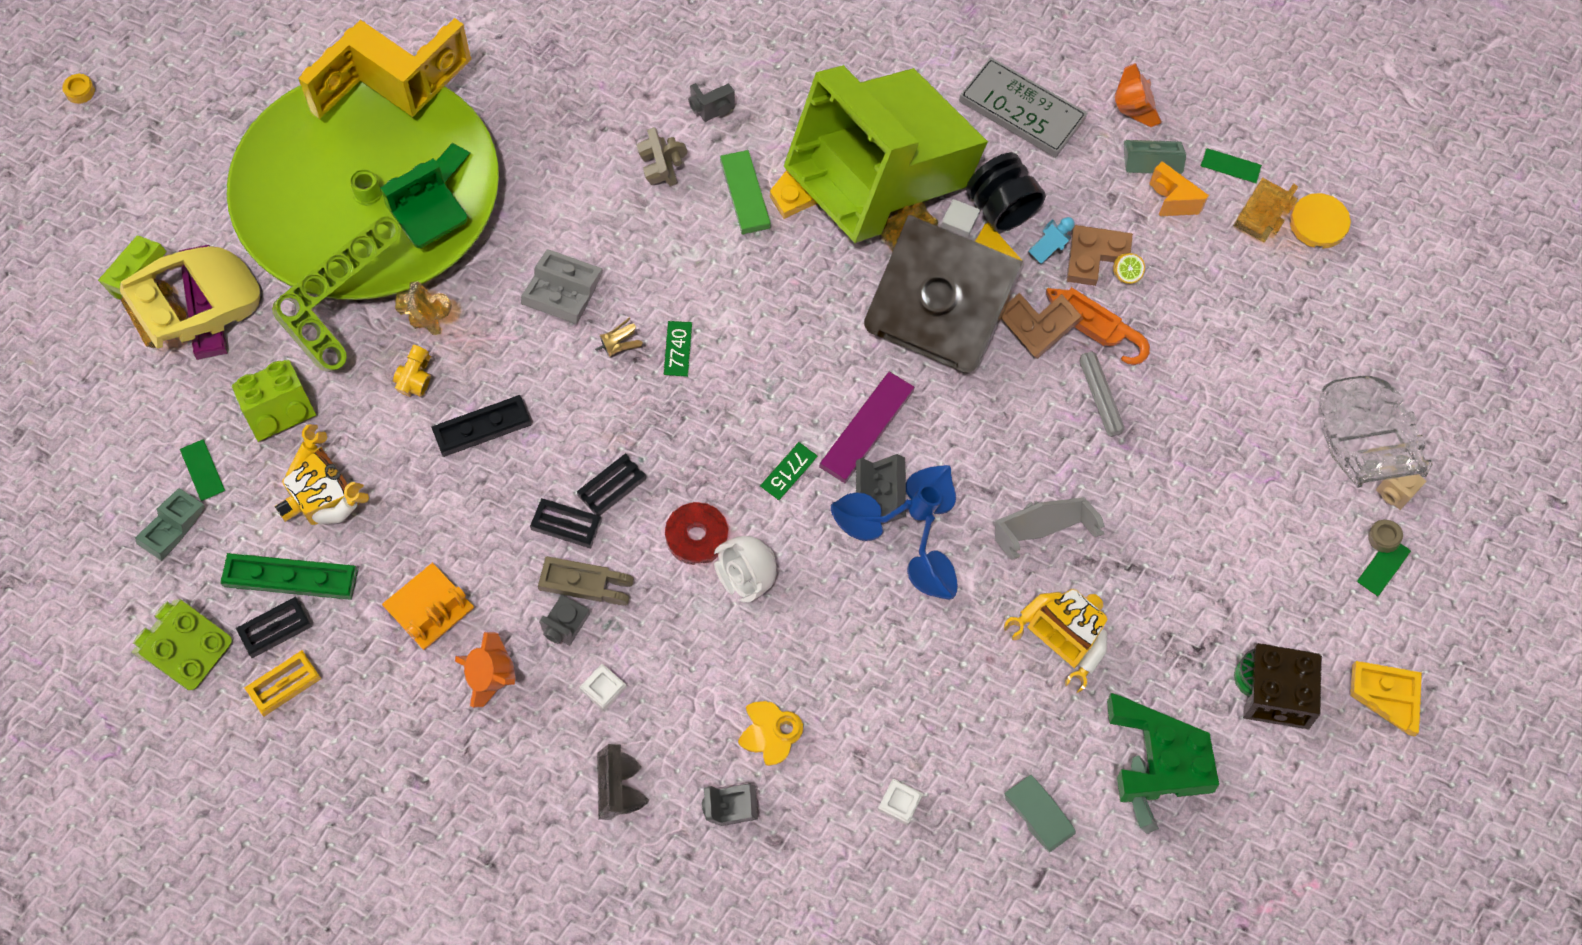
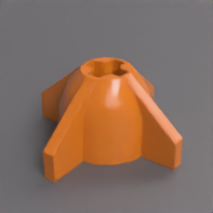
(1136, 98)
(487, 669)

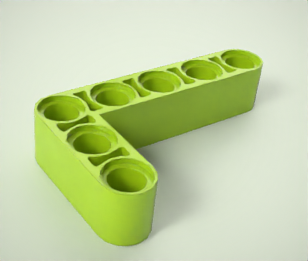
(328, 283)

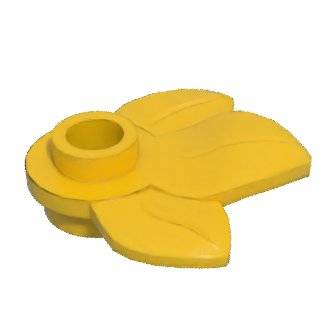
(765, 732)

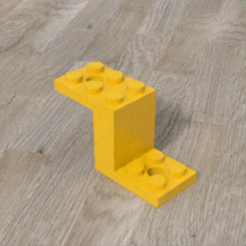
(385, 67)

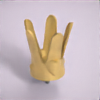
(611, 339)

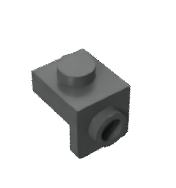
(712, 104)
(730, 804)

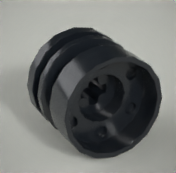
(1005, 192)

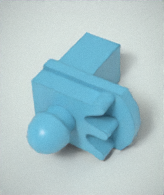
(1054, 237)

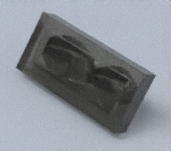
(613, 796)

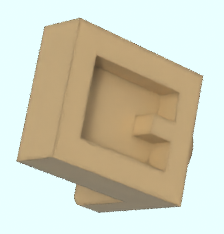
(1400, 490)

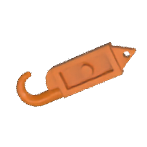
(1102, 324)

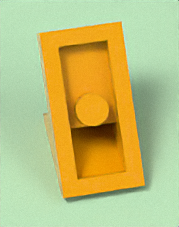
(1181, 194)

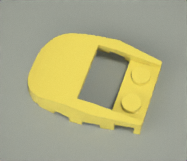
(220, 277)

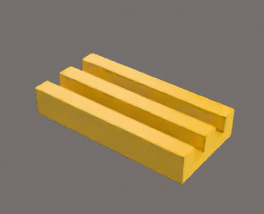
(290, 692)

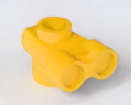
(411, 377)

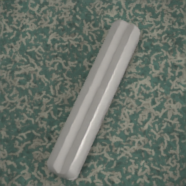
(1101, 394)

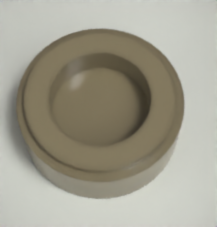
(1385, 536)

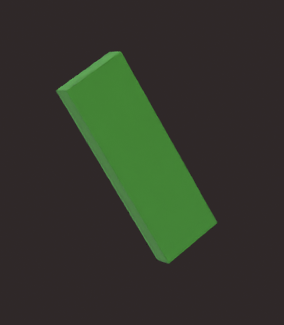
(745, 192)

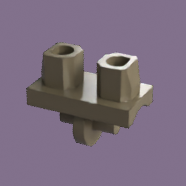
(664, 154)

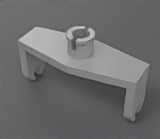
(1045, 519)

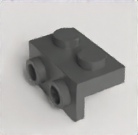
(883, 482)

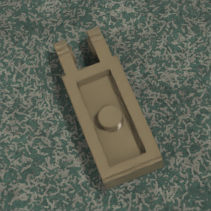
(583, 581)

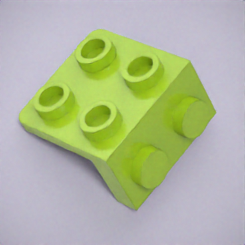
(272, 399)
(181, 643)

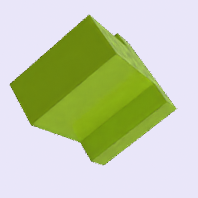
(879, 147)

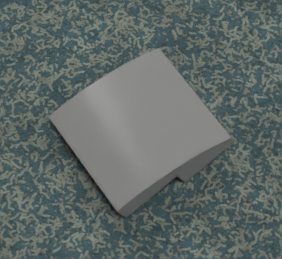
(561, 286)

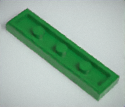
(289, 576)

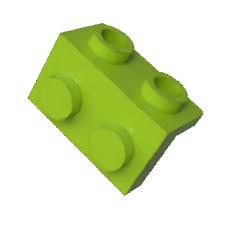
(134, 258)

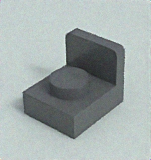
(564, 621)

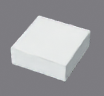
(960, 218)
(603, 687)
(900, 802)

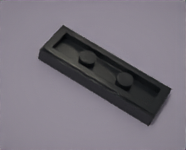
(481, 425)

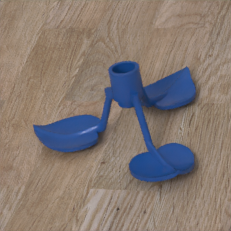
(930, 493)

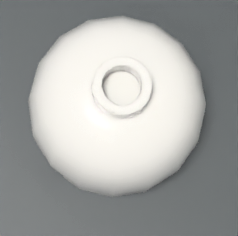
(745, 567)

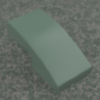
(173, 522)
(1141, 807)
(1040, 813)

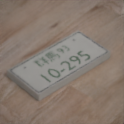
(1023, 107)

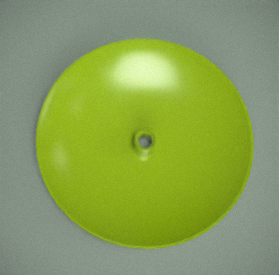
(303, 177)

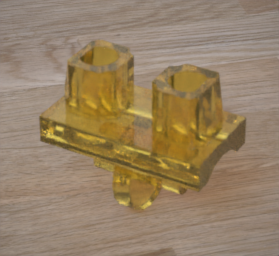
(895, 224)
(423, 308)

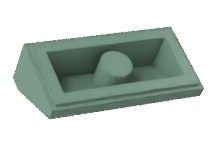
(1146, 155)

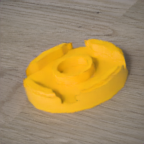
(1320, 220)

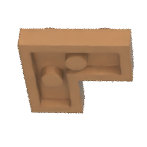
(1090, 247)
(1040, 330)

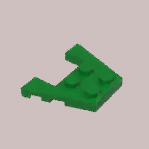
(1177, 754)

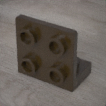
(1285, 687)

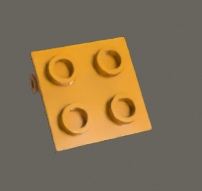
(428, 606)

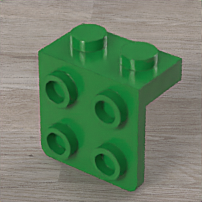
(423, 204)

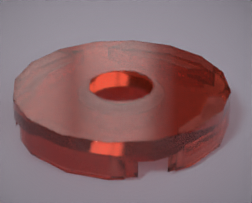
(689, 517)

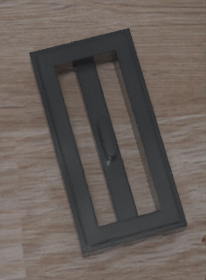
(615, 467)
(585, 541)
(279, 637)

